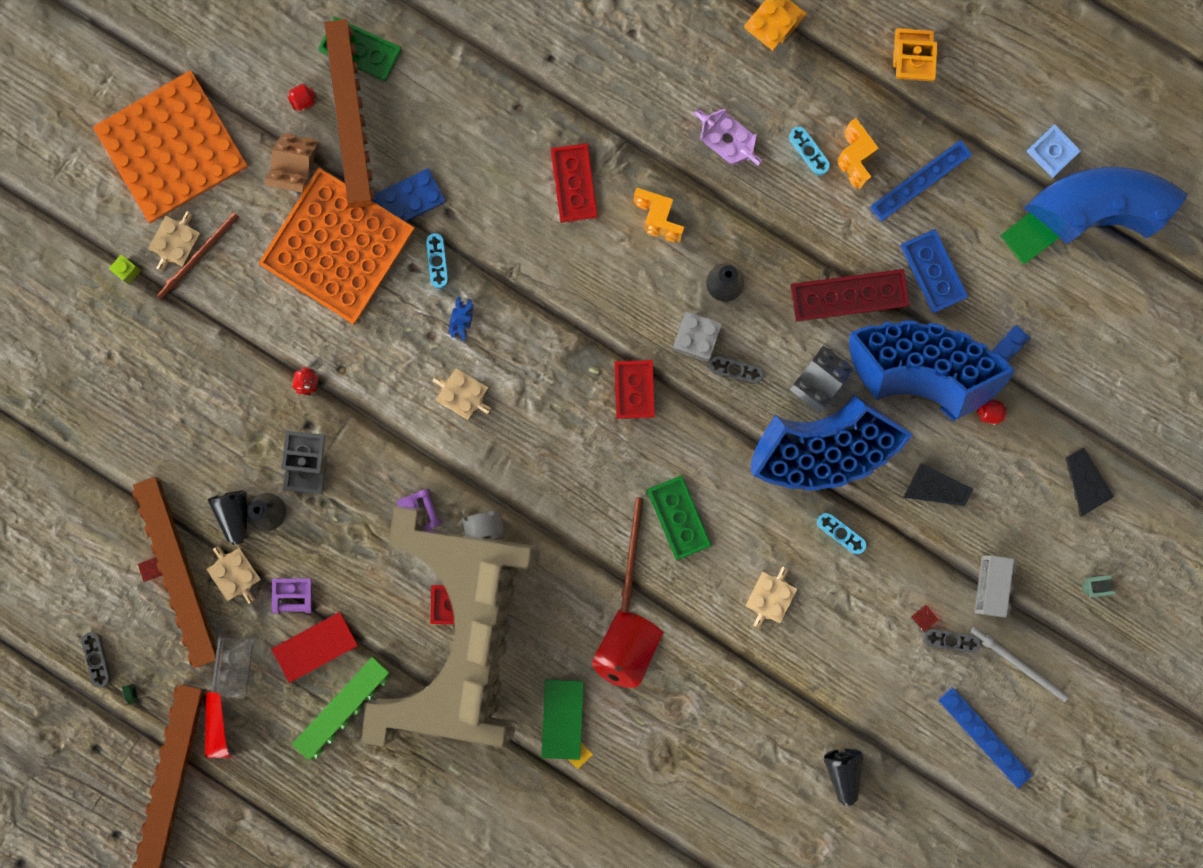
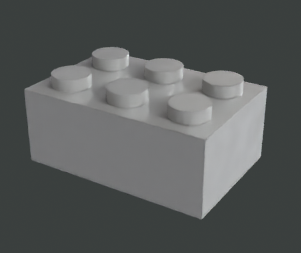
(995, 586)

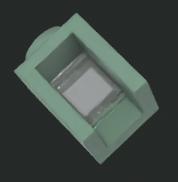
(1097, 586)

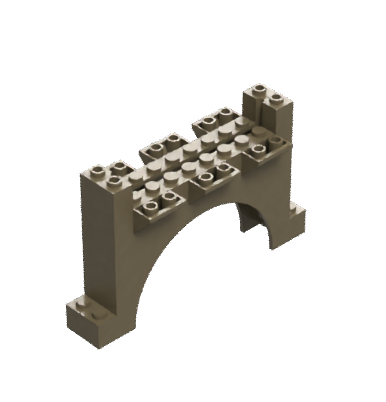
(465, 692)

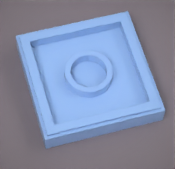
(1053, 151)

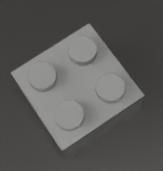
(696, 336)

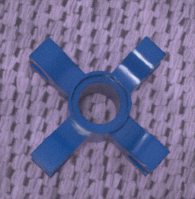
(461, 318)

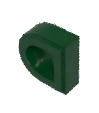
(130, 694)

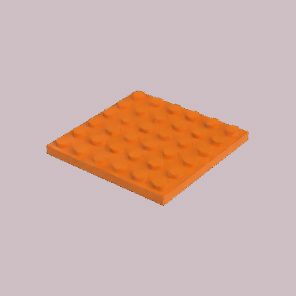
(170, 146)
(334, 249)

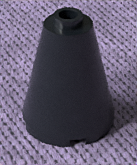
(725, 282)
(266, 512)
(231, 514)
(845, 773)

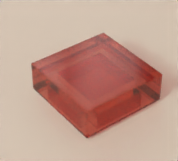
(149, 569)
(924, 618)

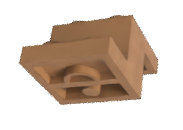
(292, 162)

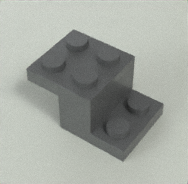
(821, 379)
(304, 462)

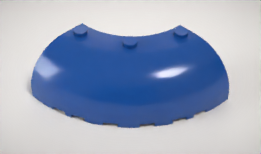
(1107, 198)
(928, 364)
(828, 450)

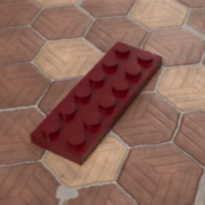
(849, 295)

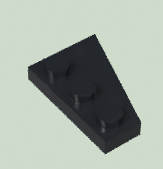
(1087, 482)
(936, 487)

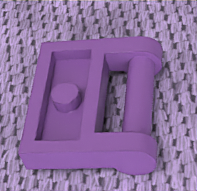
(412, 501)
(292, 589)

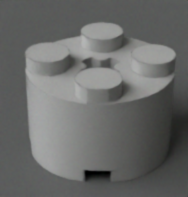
(484, 525)

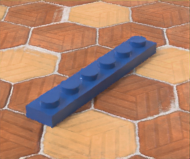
(920, 181)
(1006, 349)
(984, 737)

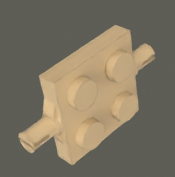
(174, 241)
(462, 394)
(233, 574)
(771, 597)

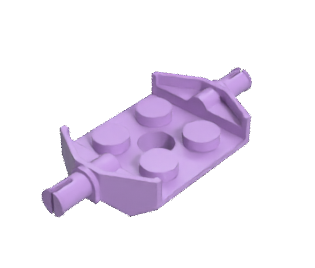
(720, 124)

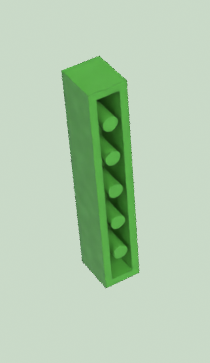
(339, 710)

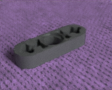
(733, 362)
(965, 648)
(88, 656)

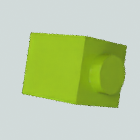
(125, 269)

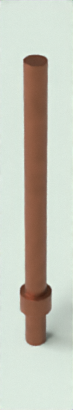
(172, 283)
(627, 593)

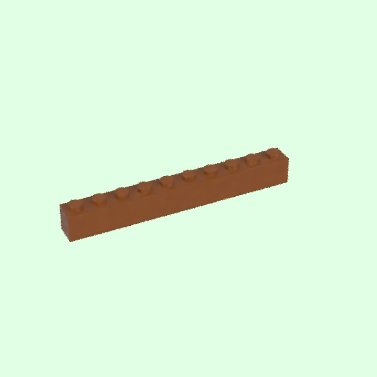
(348, 113)
(176, 571)
(170, 776)

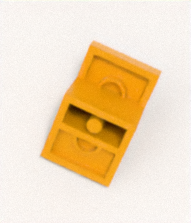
(774, 22)
(915, 54)
(857, 154)
(658, 214)

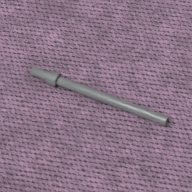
(988, 641)

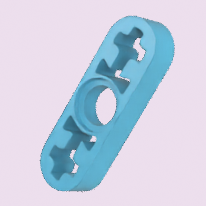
(812, 165)
(440, 246)
(849, 546)

